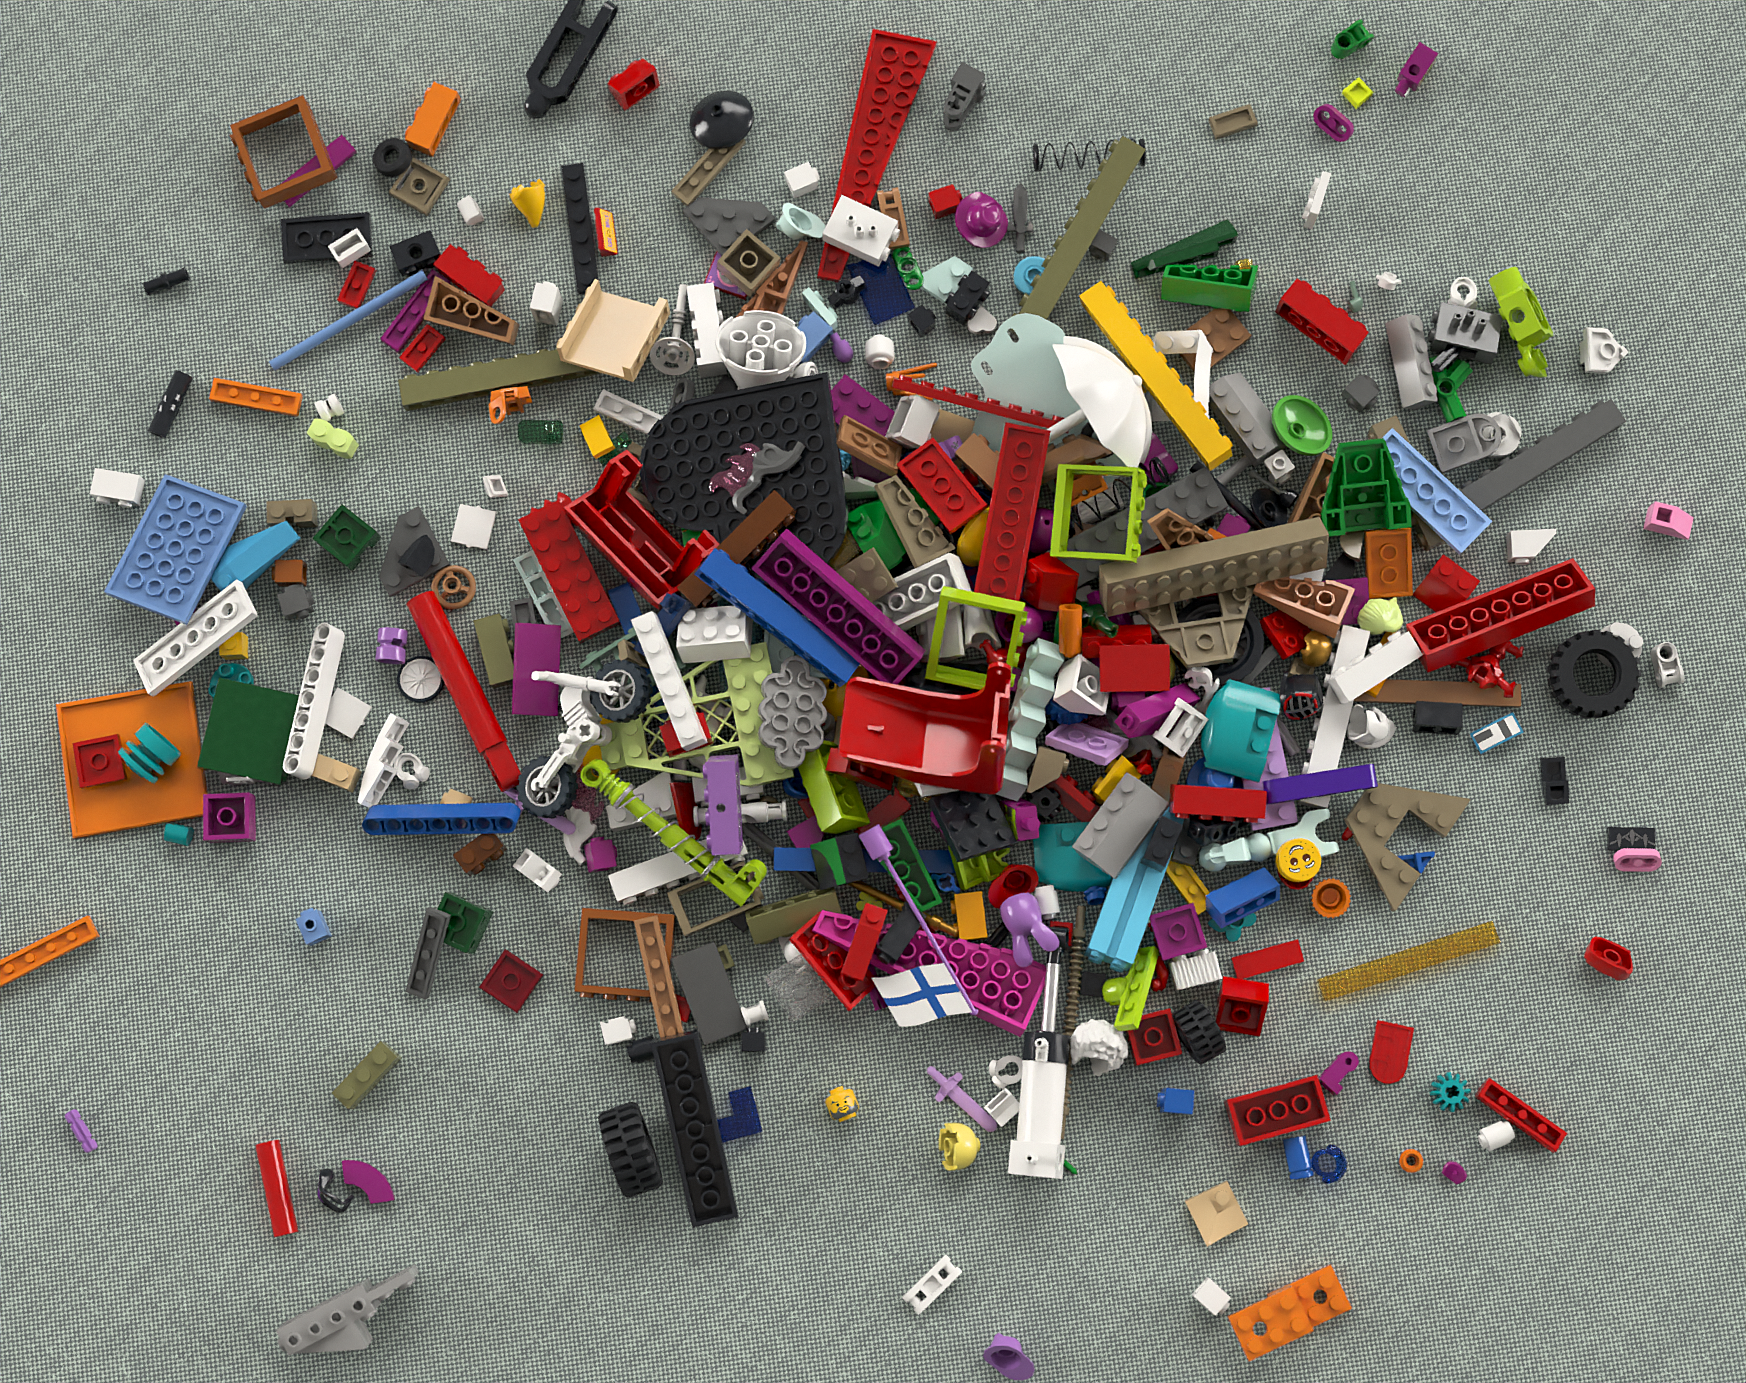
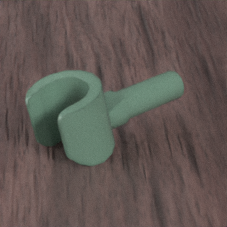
(1357, 302)

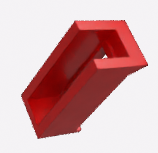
(886, 811)

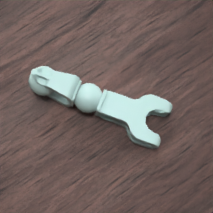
(1260, 846)

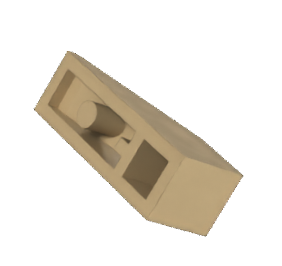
(336, 773)

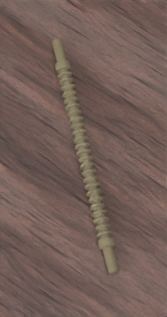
(1078, 934)

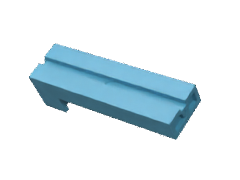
(1126, 910)

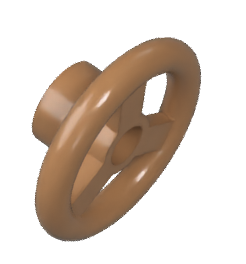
(450, 579)

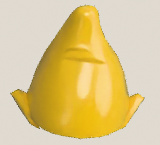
(530, 201)

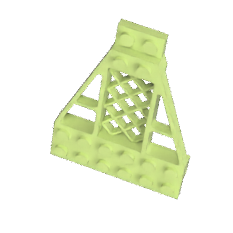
(744, 683)

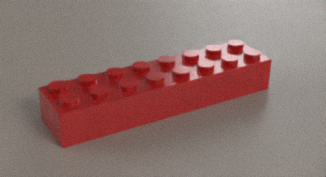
(1502, 614)

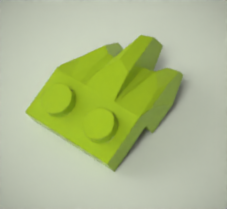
(979, 868)

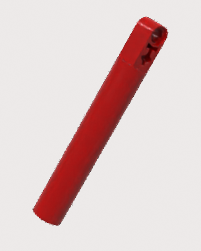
(464, 688)

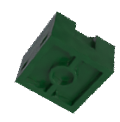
(346, 537)
(466, 922)

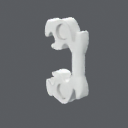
(1202, 677)

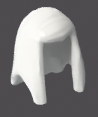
(977, 626)

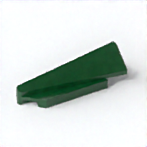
(1187, 251)

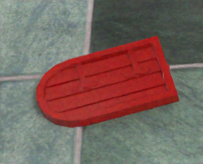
(684, 803)
(1390, 1051)

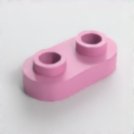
(1637, 860)

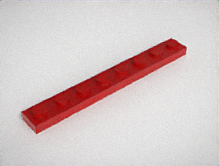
(971, 401)

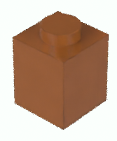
(289, 573)

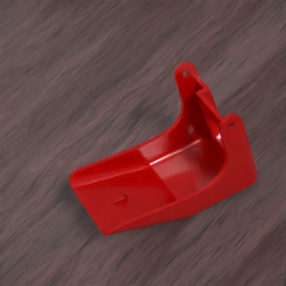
(930, 734)

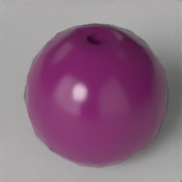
(1042, 531)

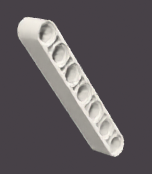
(313, 701)

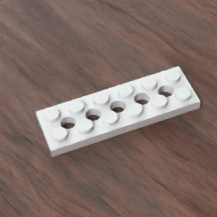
(183, 637)

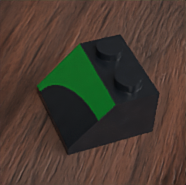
(839, 861)

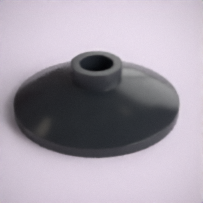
(1268, 508)

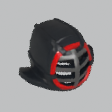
(1302, 694)

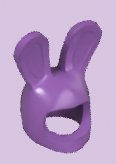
(1023, 918)

